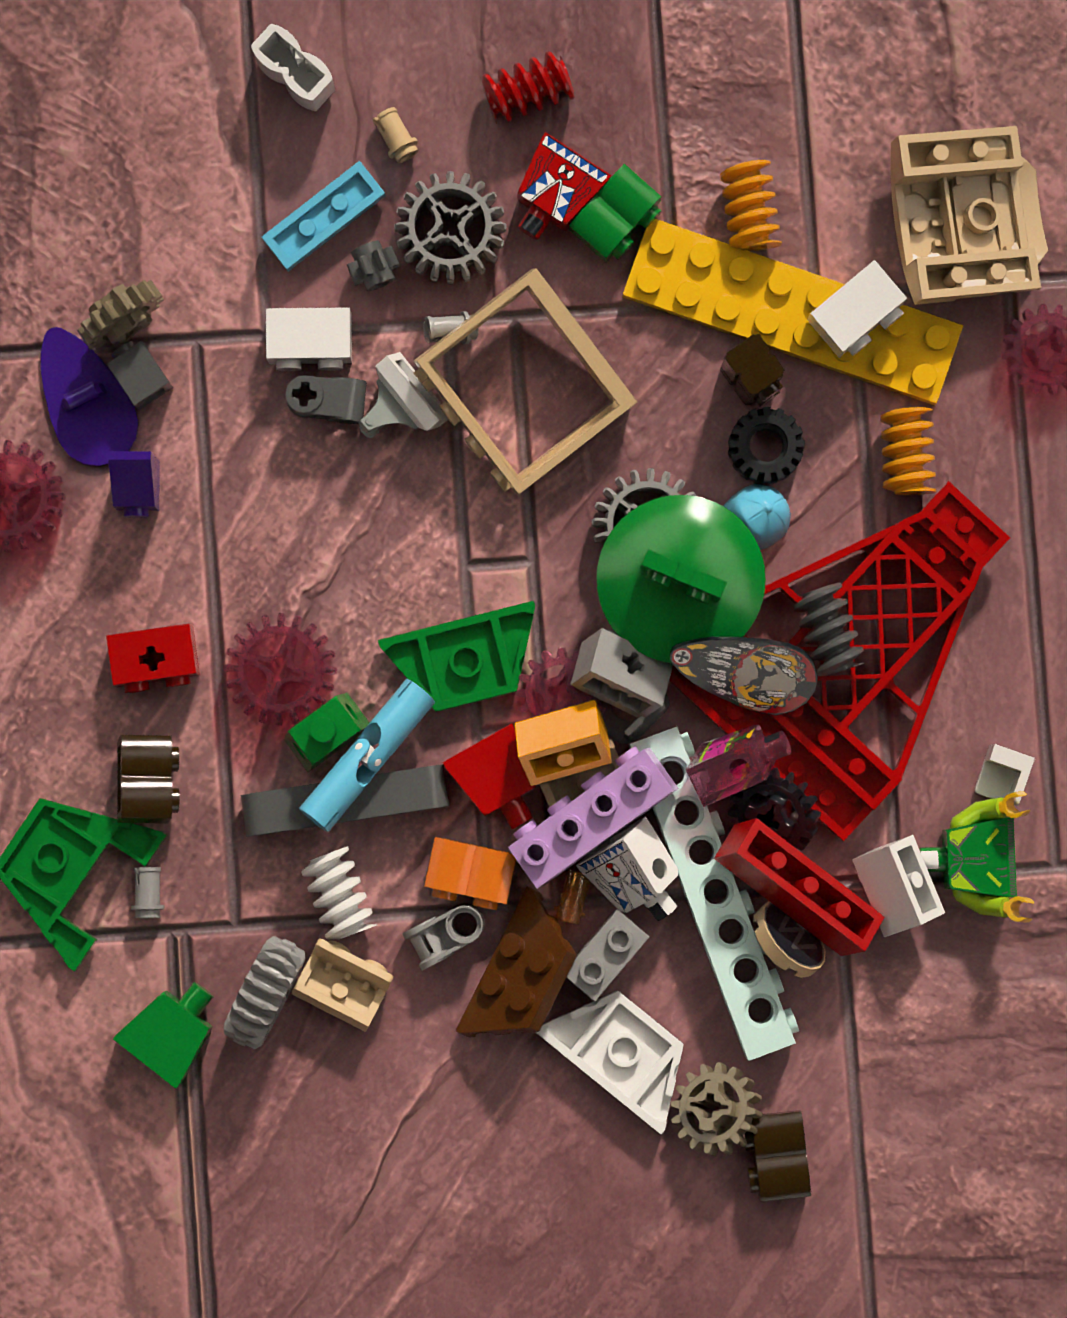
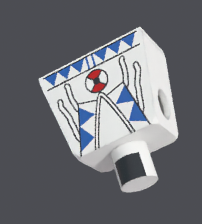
(633, 870)

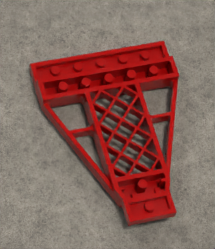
(947, 547)

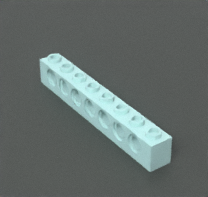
(754, 1037)

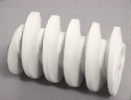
(337, 894)

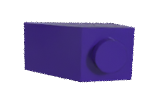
(134, 482)

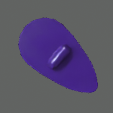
(85, 400)

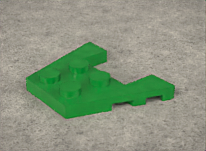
(54, 857)

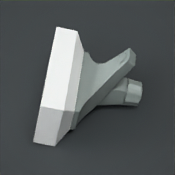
(401, 399)

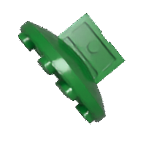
(679, 575)

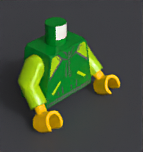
(980, 858)

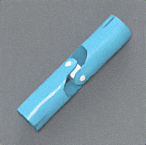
(345, 779)

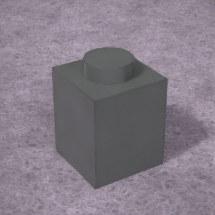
(138, 374)

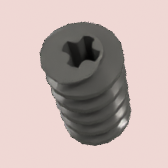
(828, 630)

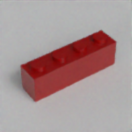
(799, 887)

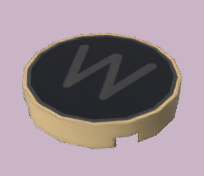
(788, 942)

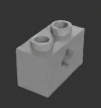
(620, 674)
(606, 954)

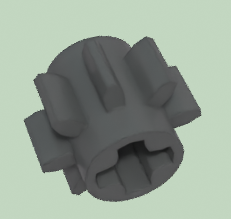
(373, 265)

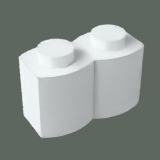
(284, 62)

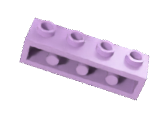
(593, 816)

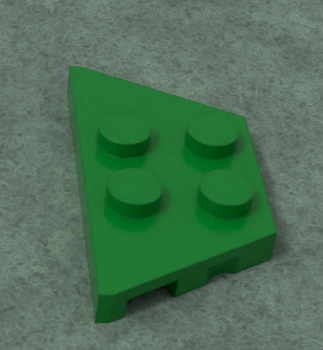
(465, 657)

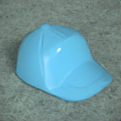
(762, 511)

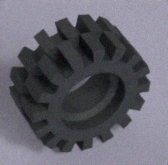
(771, 420)

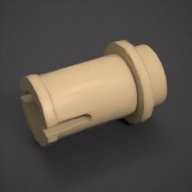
(396, 136)

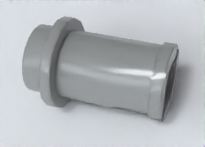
(438, 327)
(147, 893)

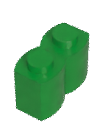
(616, 213)

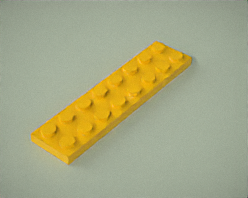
(762, 296)

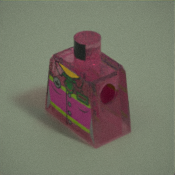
(735, 762)

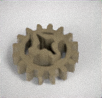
(120, 314)
(722, 1126)

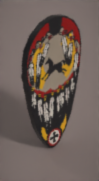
(749, 671)

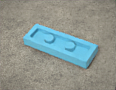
(323, 216)

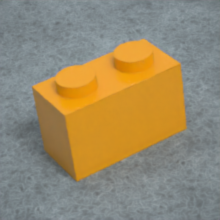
(563, 743)

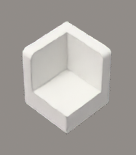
(1003, 773)

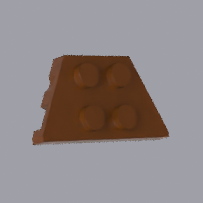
(521, 974)

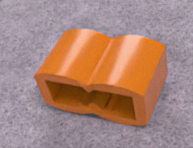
(470, 871)

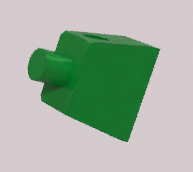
(326, 731)
(169, 1033)

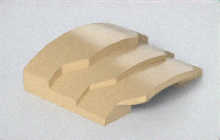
(966, 214)

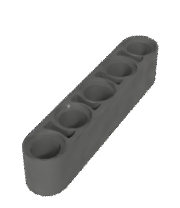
(384, 796)

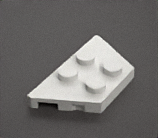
(622, 1053)

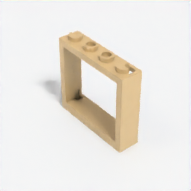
(578, 341)

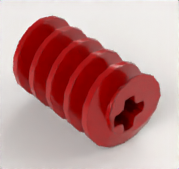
(527, 86)

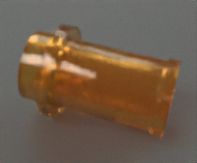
(572, 898)

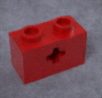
(129, 649)

